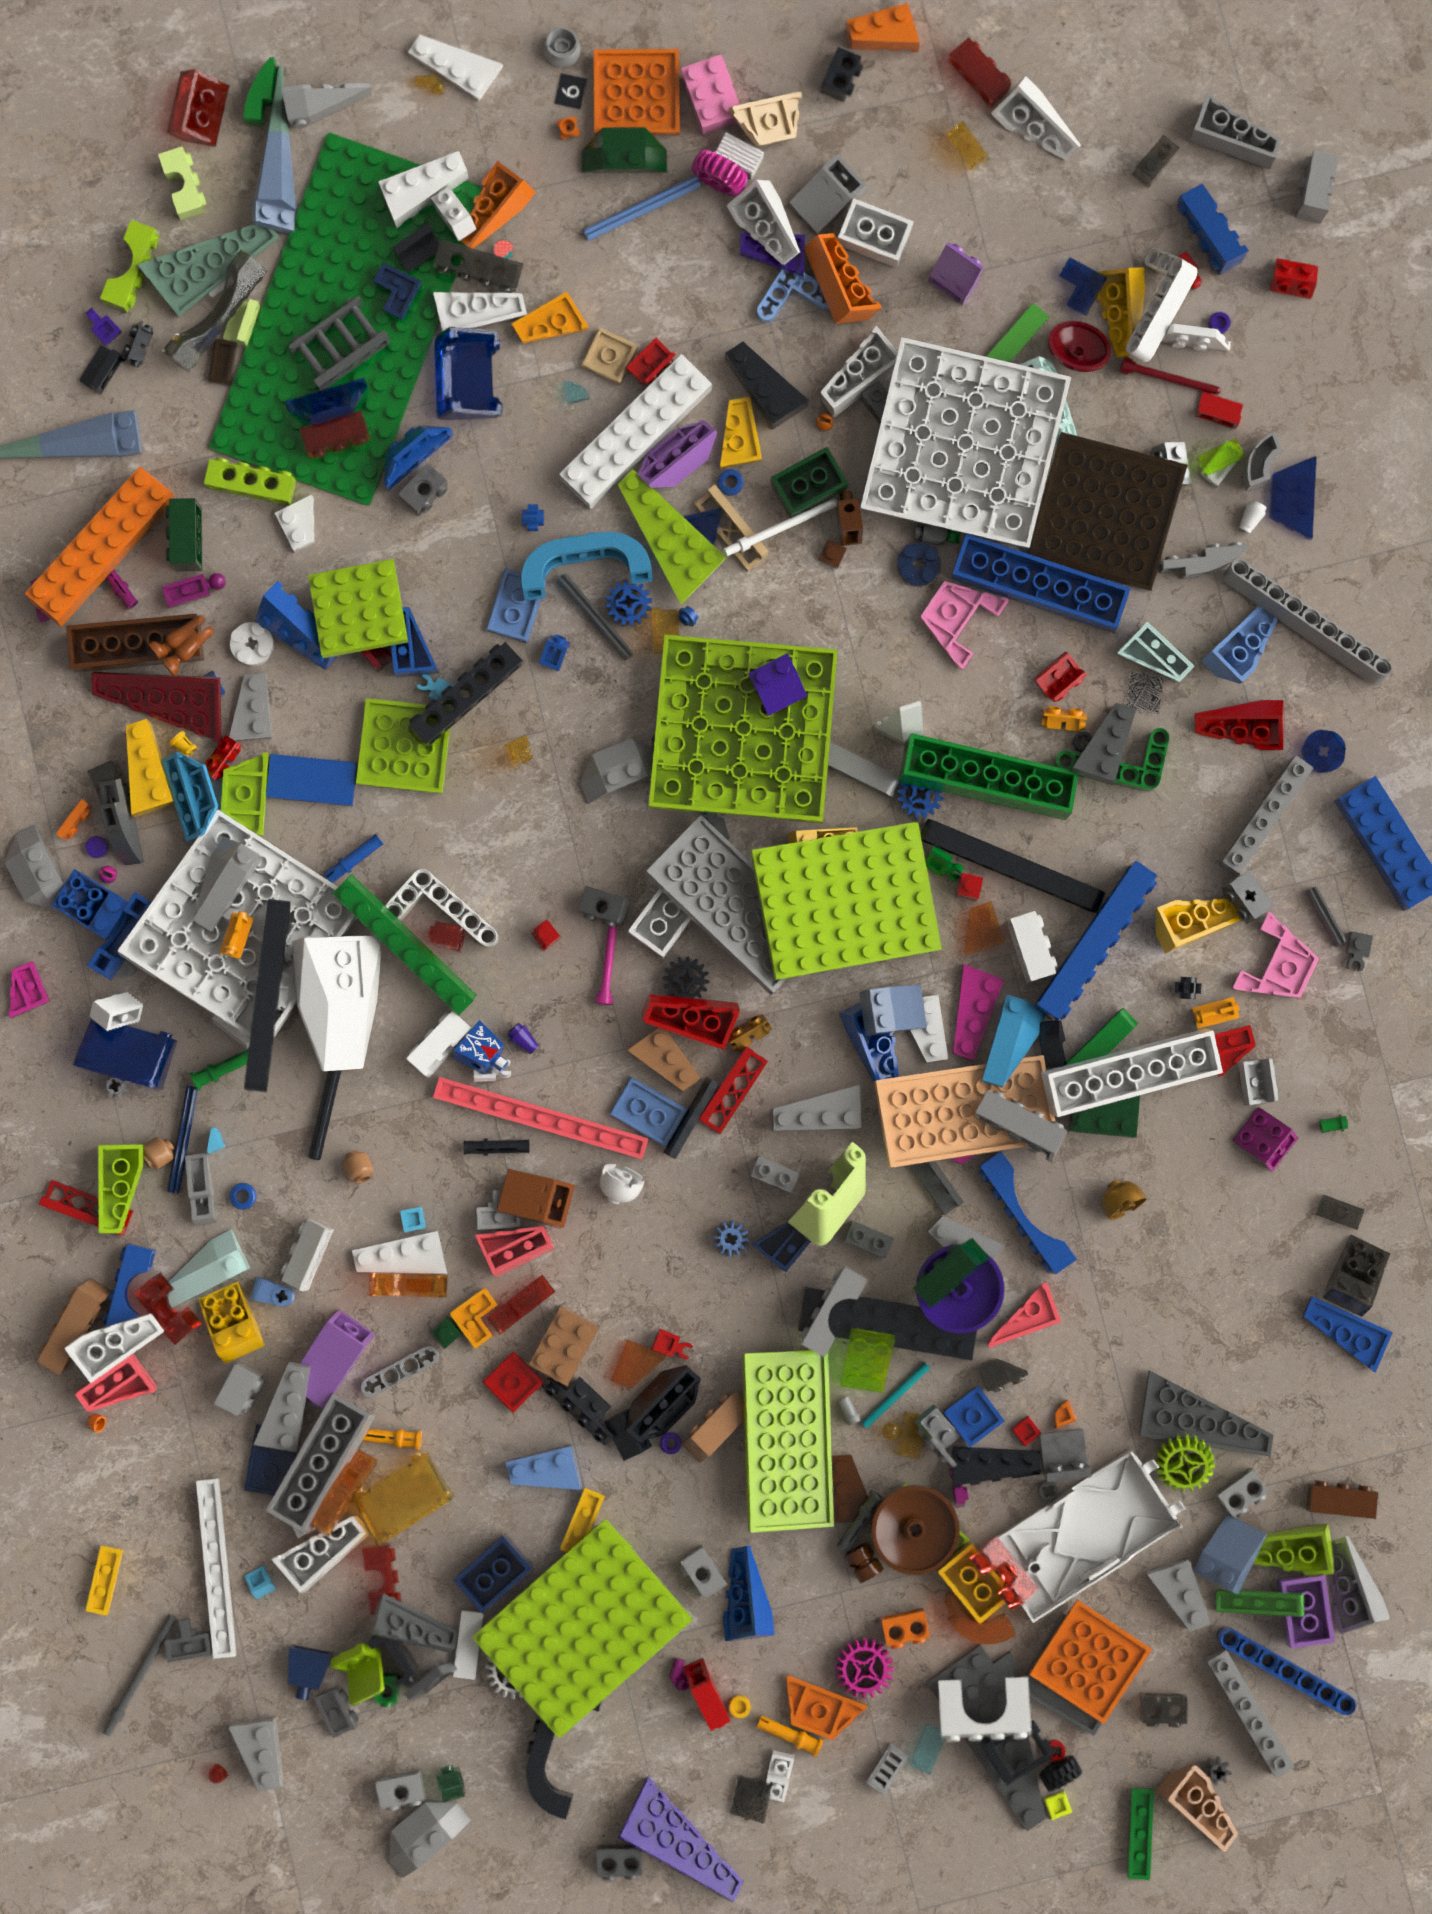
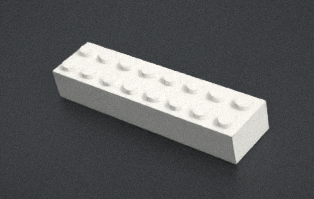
(636, 431)
(1131, 1072)

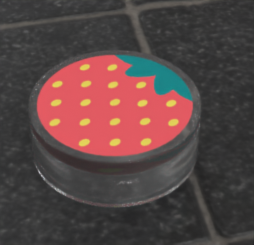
(504, 249)

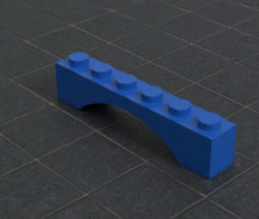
(1000, 1174)

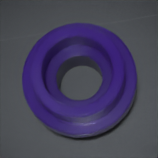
(670, 1450)

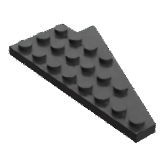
(985, 1703)

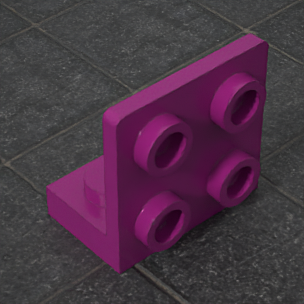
(1266, 1138)

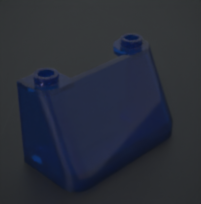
(465, 374)
(127, 1054)

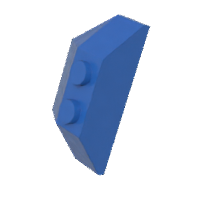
(412, 451)

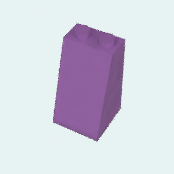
(334, 1356)

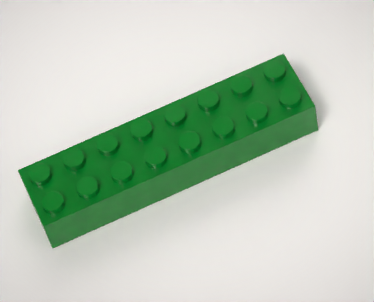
(988, 776)

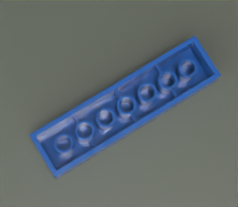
(1040, 583)
(1095, 940)

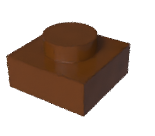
(832, 554)

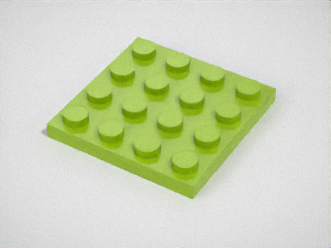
(358, 608)
(393, 756)

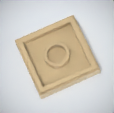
(609, 356)

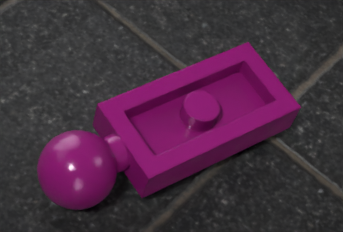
(192, 589)

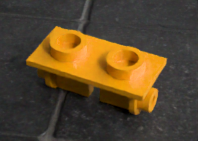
(1056, 716)
(236, 935)
(1215, 1012)

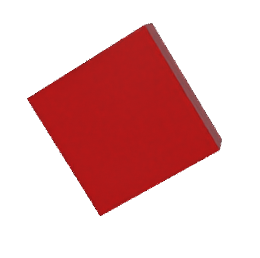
(1026, 1431)

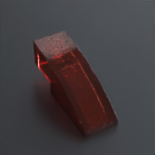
(521, 1304)

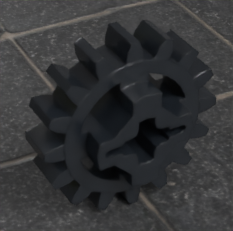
(675, 979)

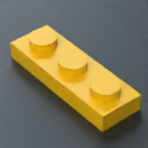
(583, 1518)
(104, 1580)

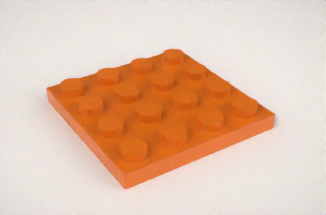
(637, 89)
(1090, 1661)

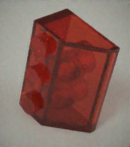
(198, 108)

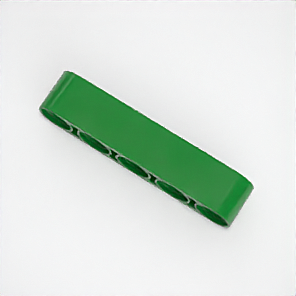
(1106, 1038)

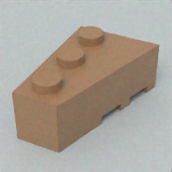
(716, 1427)

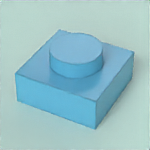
(413, 1219)

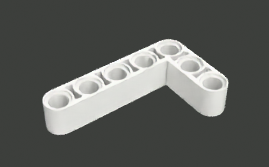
(1163, 305)
(444, 903)

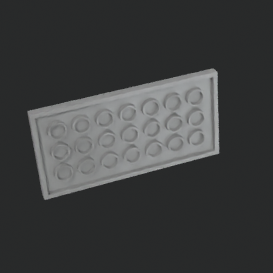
(719, 894)

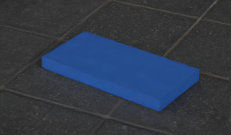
(311, 780)

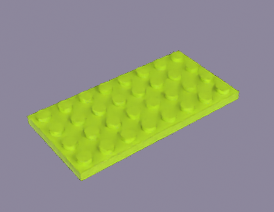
(787, 1440)

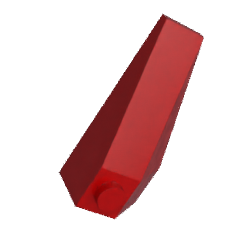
(1251, 723)

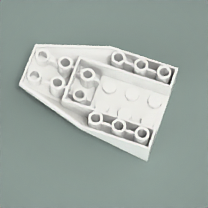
(338, 996)

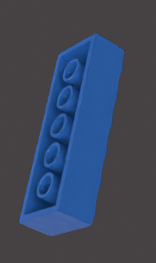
(1388, 842)

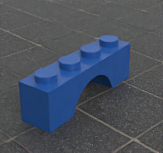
(106, 958)
(135, 1261)

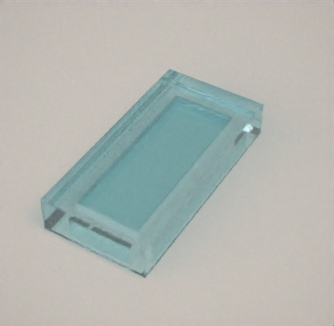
(927, 1749)

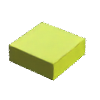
(1057, 1805)

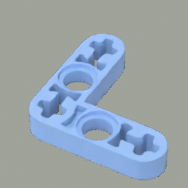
(795, 286)

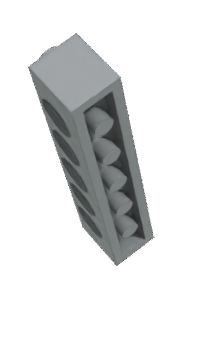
(1266, 816)
(1249, 1712)

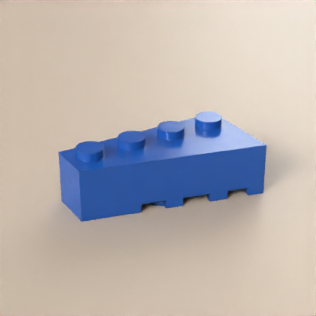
(291, 624)

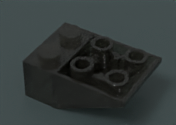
(1357, 1276)

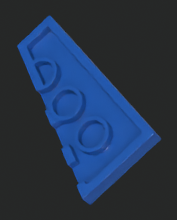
(1357, 1336)

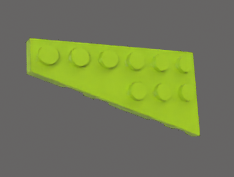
(679, 547)

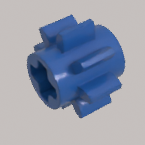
(532, 517)

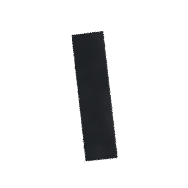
(691, 1117)

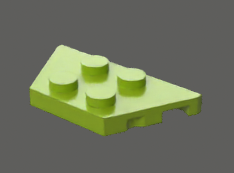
(245, 792)

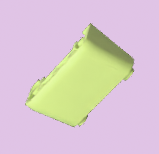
(823, 1213)

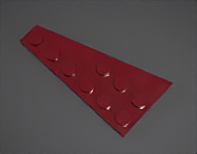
(176, 699)

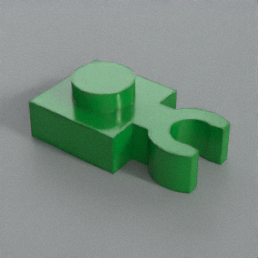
(941, 863)

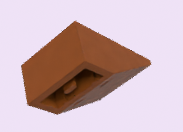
(536, 1198)

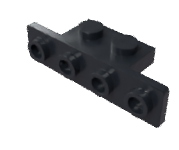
(583, 1405)

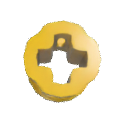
(183, 744)

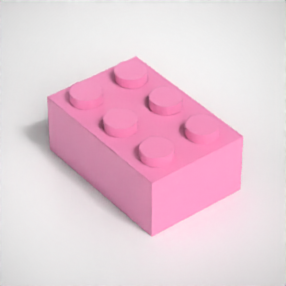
(710, 94)

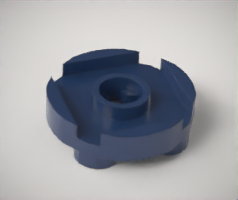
(908, 571)

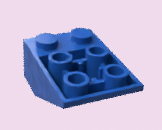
(90, 904)

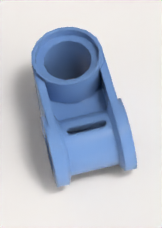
(268, 1292)

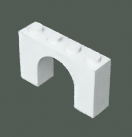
(957, 1724)

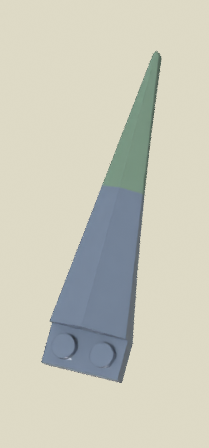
(274, 192)
(98, 437)

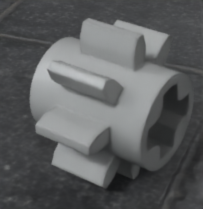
(121, 1089)

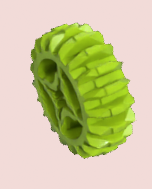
(1193, 1461)

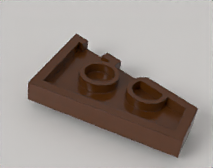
(847, 1489)

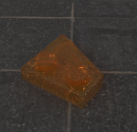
(635, 1363)

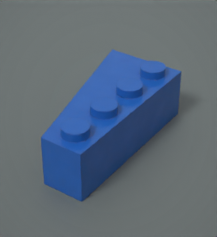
(1211, 229)

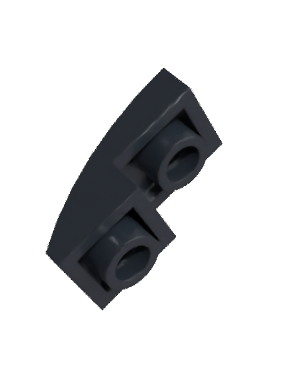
(1051, 1043)

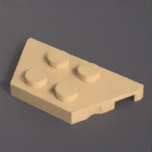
(769, 119)

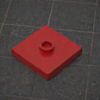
(513, 1382)

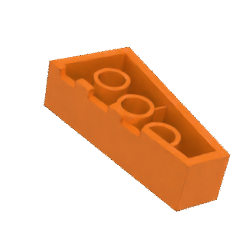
(839, 281)

